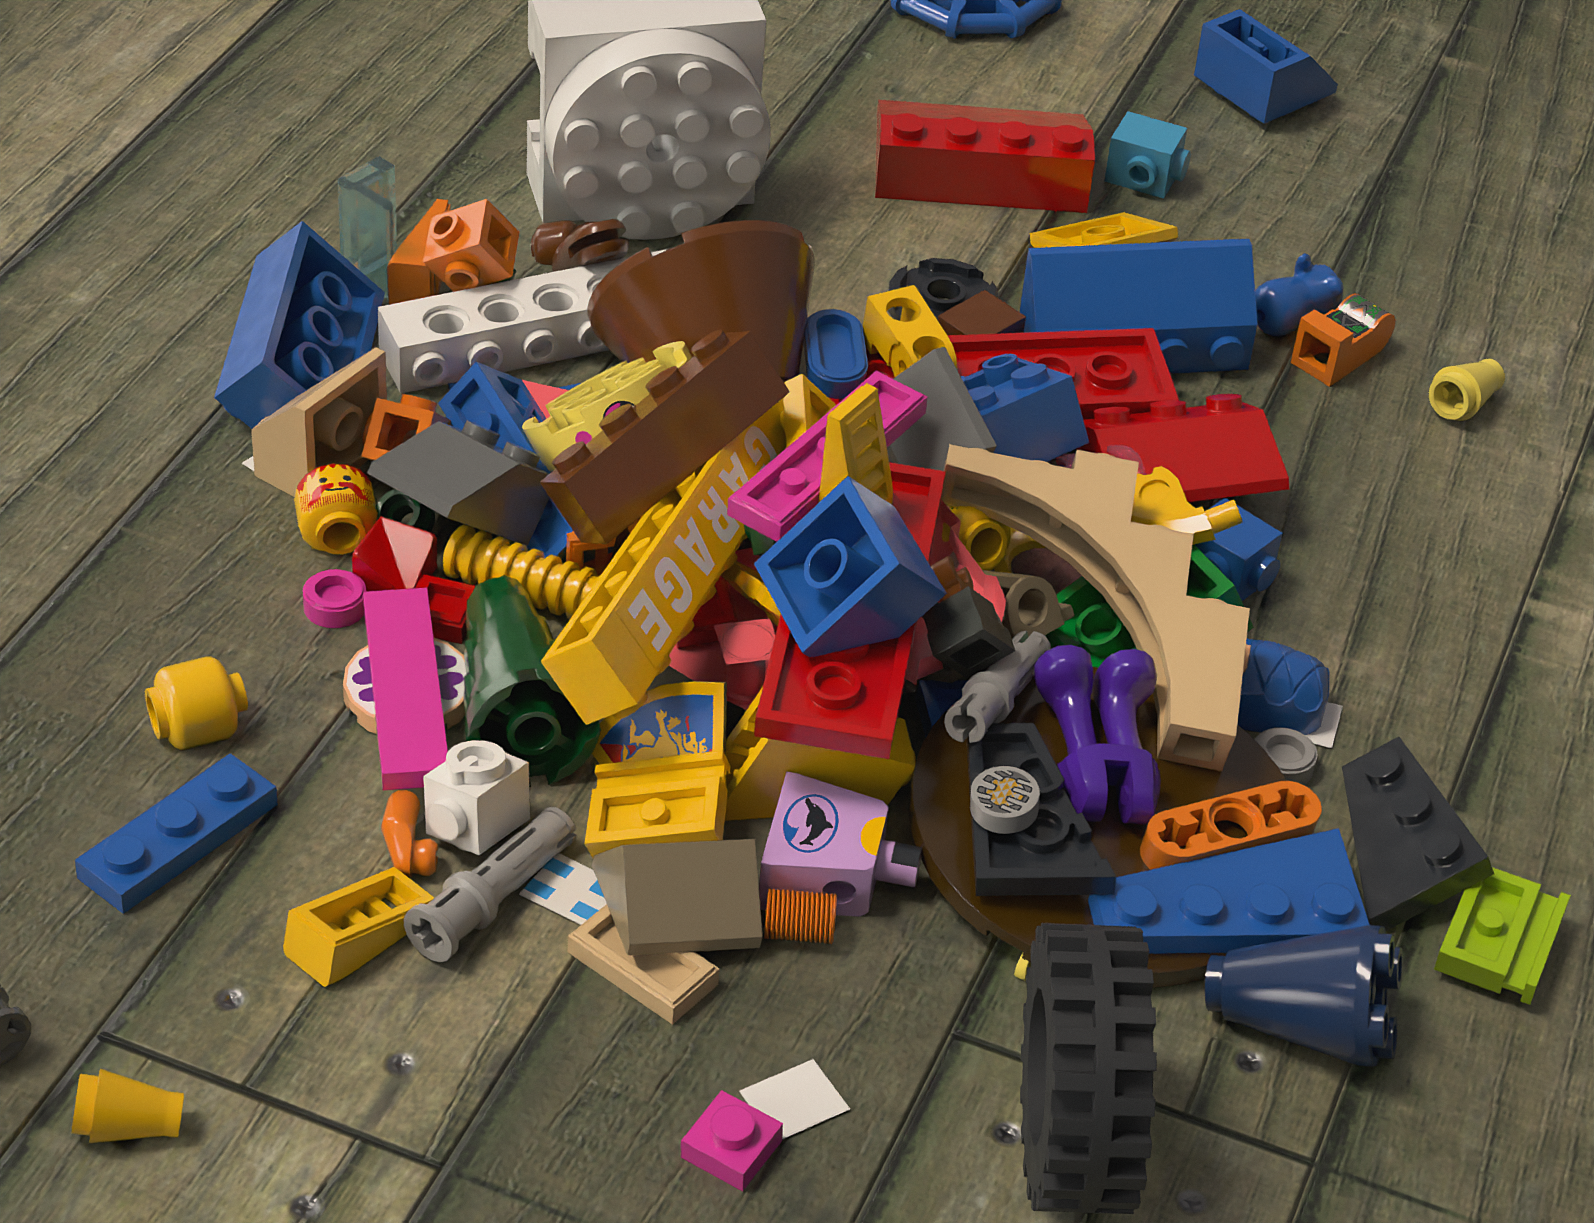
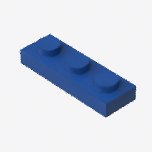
(176, 833)

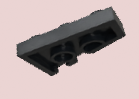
(1406, 837)
(1052, 852)

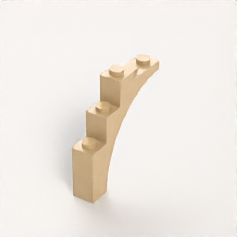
(1139, 572)

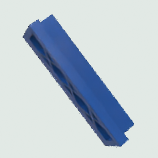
(503, 406)

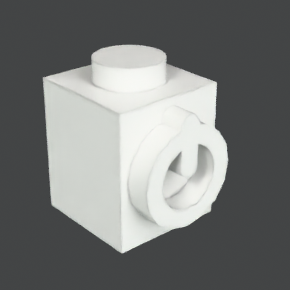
(476, 796)

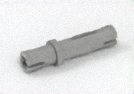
(991, 694)

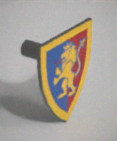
(670, 723)

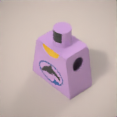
(832, 844)

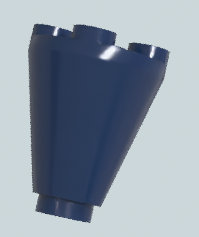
(1314, 991)

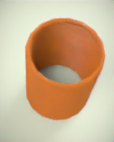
(800, 911)

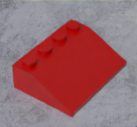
(983, 156)

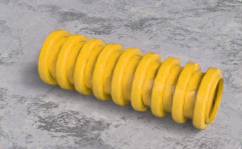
(547, 579)

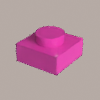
(731, 1140)

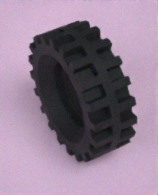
(1087, 1068)

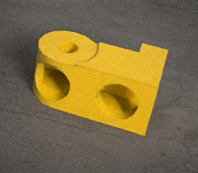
(905, 340)

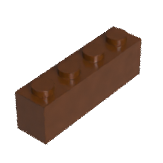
(664, 436)

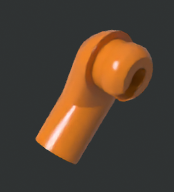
(398, 829)

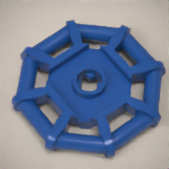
(977, 15)

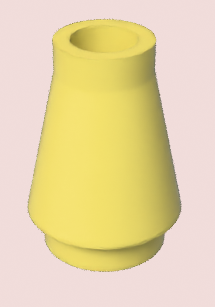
(1463, 389)

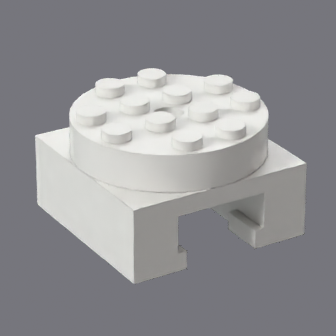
(647, 111)

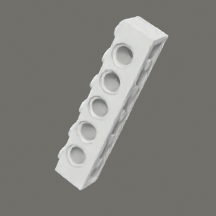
(494, 324)

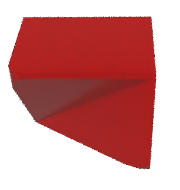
(394, 556)

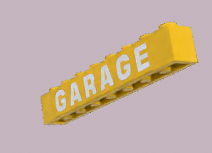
(658, 582)

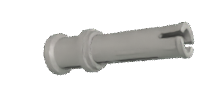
(473, 897)

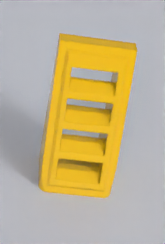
(857, 445)
(328, 952)

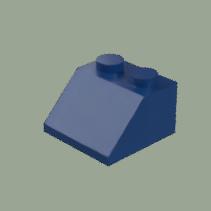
(849, 573)

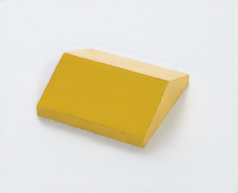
(1106, 230)

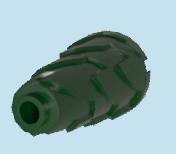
(509, 690)

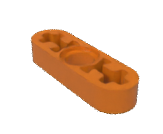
(1248, 808)

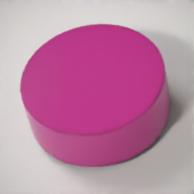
(334, 598)

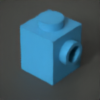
(1147, 155)

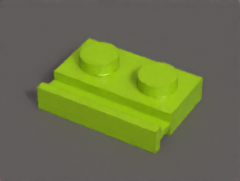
(1502, 934)

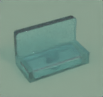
(369, 219)

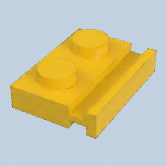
(658, 801)

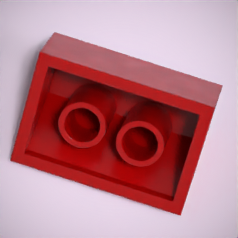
(1209, 448)

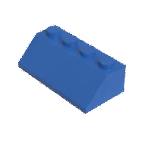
(1188, 291)
(297, 324)

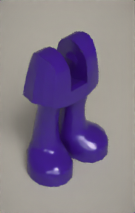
(1118, 689)

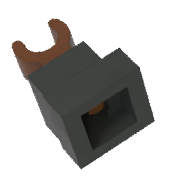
(964, 624)

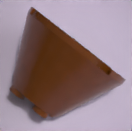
(721, 278)

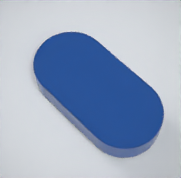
(835, 352)

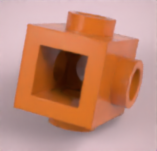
(471, 246)
(397, 422)

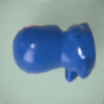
(1287, 299)

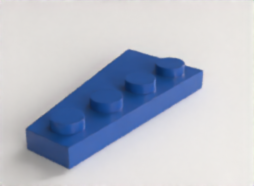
(1239, 897)

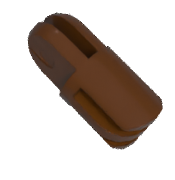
(591, 244)

